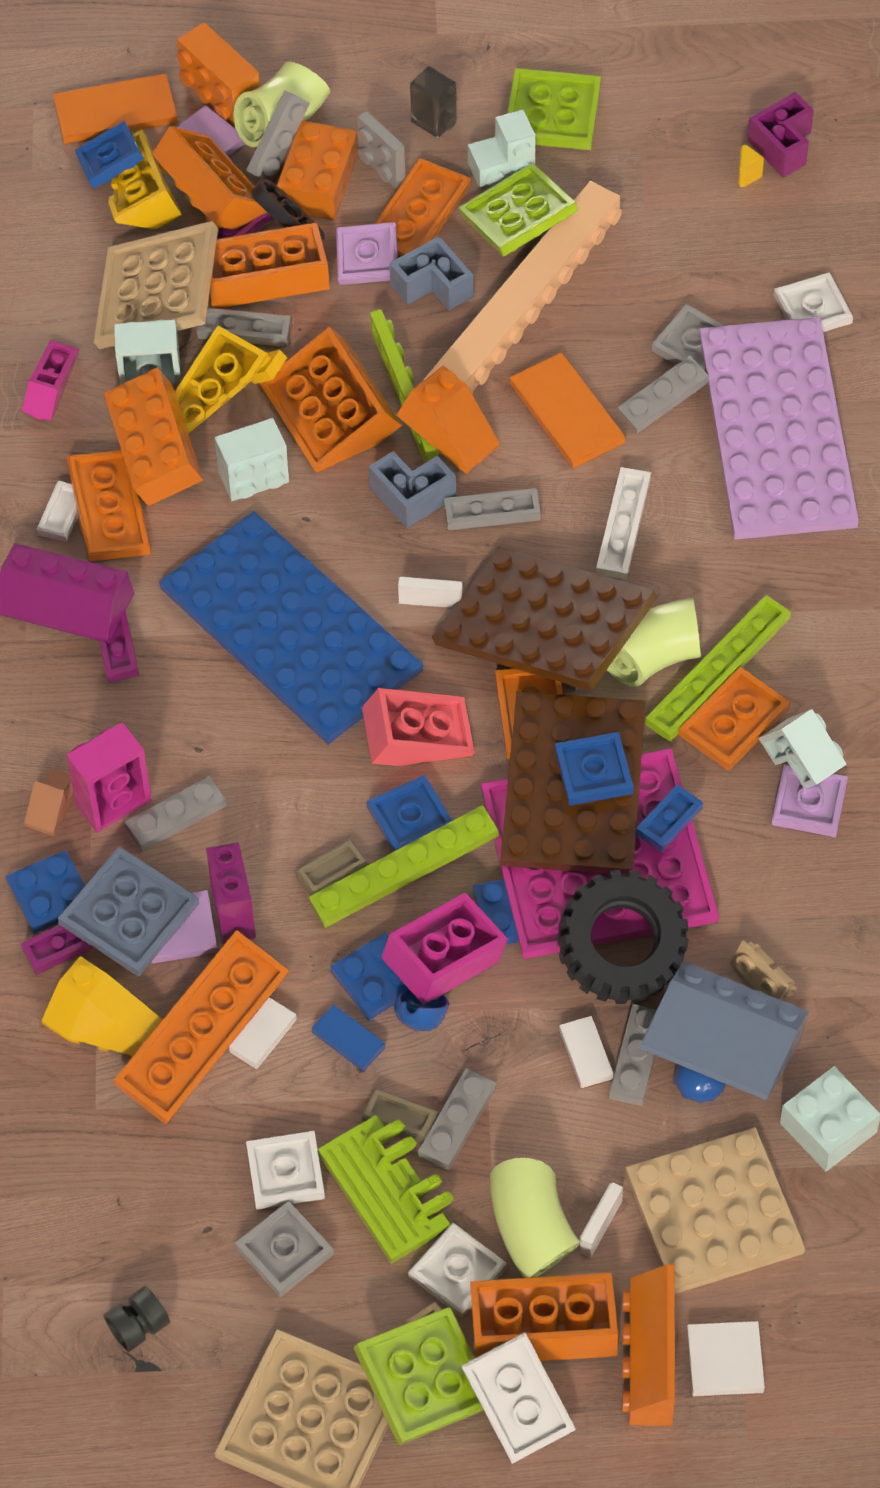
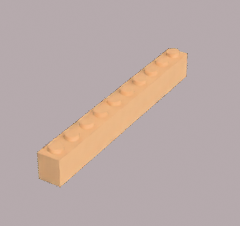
(531, 287)

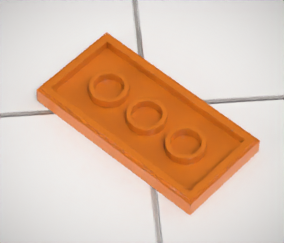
(95, 109)
(423, 204)
(567, 410)
(107, 506)

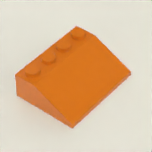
(330, 402)

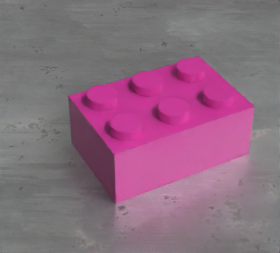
(109, 776)
(444, 948)

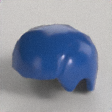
(419, 1016)
(696, 1085)

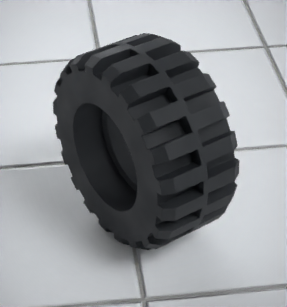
(651, 903)

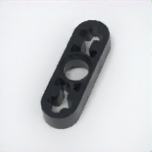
(280, 206)

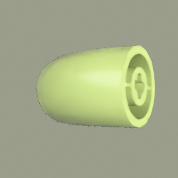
(257, 106)
(661, 639)
(530, 1215)

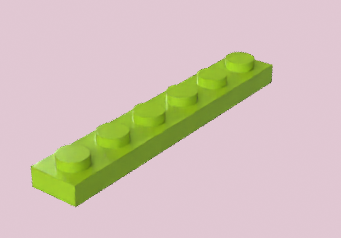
(400, 375)
(717, 666)
(403, 866)

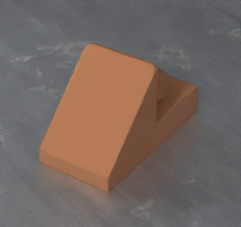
(49, 802)

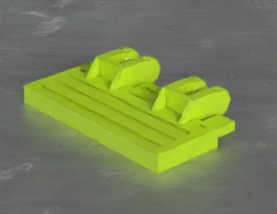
(386, 1193)

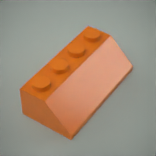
(207, 177)
(268, 266)
(558, 1313)
(650, 1347)

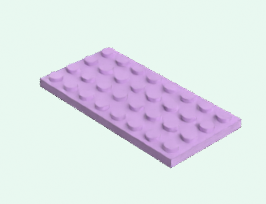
(778, 428)

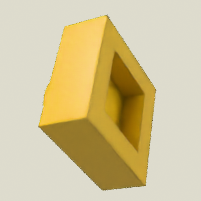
(270, 366)

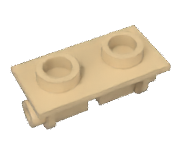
(757, 970)

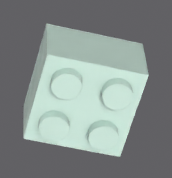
(145, 347)
(252, 459)
(830, 1118)

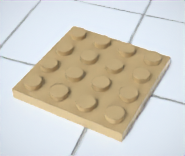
(157, 280)
(715, 1210)
(305, 1419)

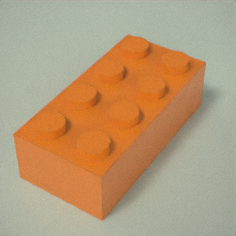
(153, 436)

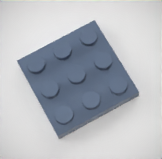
(128, 911)

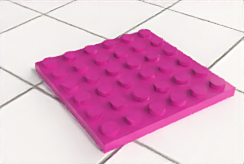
(542, 894)

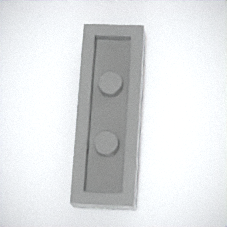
(278, 136)
(249, 326)
(663, 394)
(492, 509)
(175, 813)
(633, 1064)
(457, 1119)

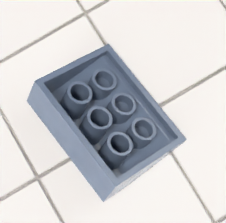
(725, 1030)

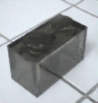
(433, 102)

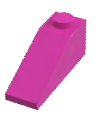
(49, 380)

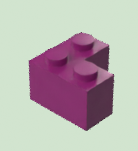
(780, 133)

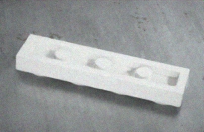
(623, 523)

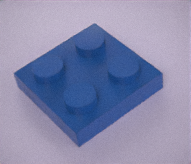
(109, 154)
(593, 768)
(408, 812)
(45, 889)
(368, 978)

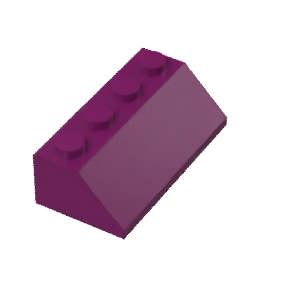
(63, 592)

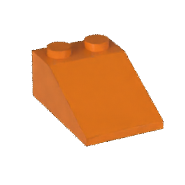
(449, 419)

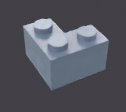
(434, 270)
(408, 492)

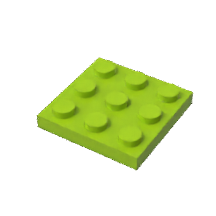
(557, 106)
(518, 209)
(420, 1375)

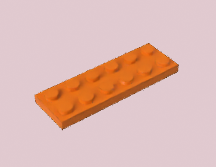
(200, 1027)

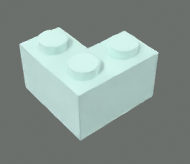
(505, 153)
(805, 747)

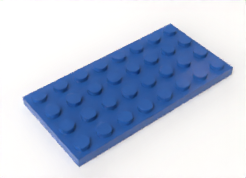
(290, 626)

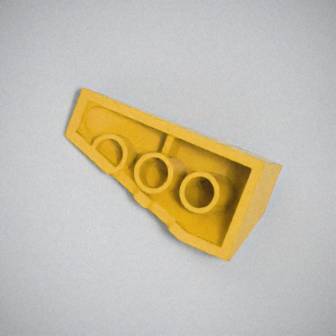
(143, 193)
(217, 375)
(98, 1011)

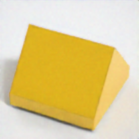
(750, 166)

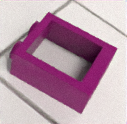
(230, 890)

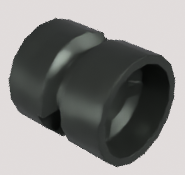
(140, 1316)

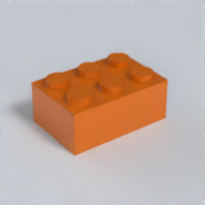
(214, 70)
(319, 168)

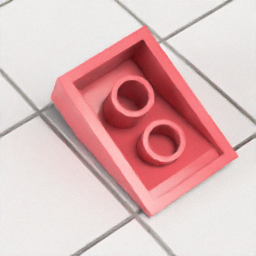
(416, 727)

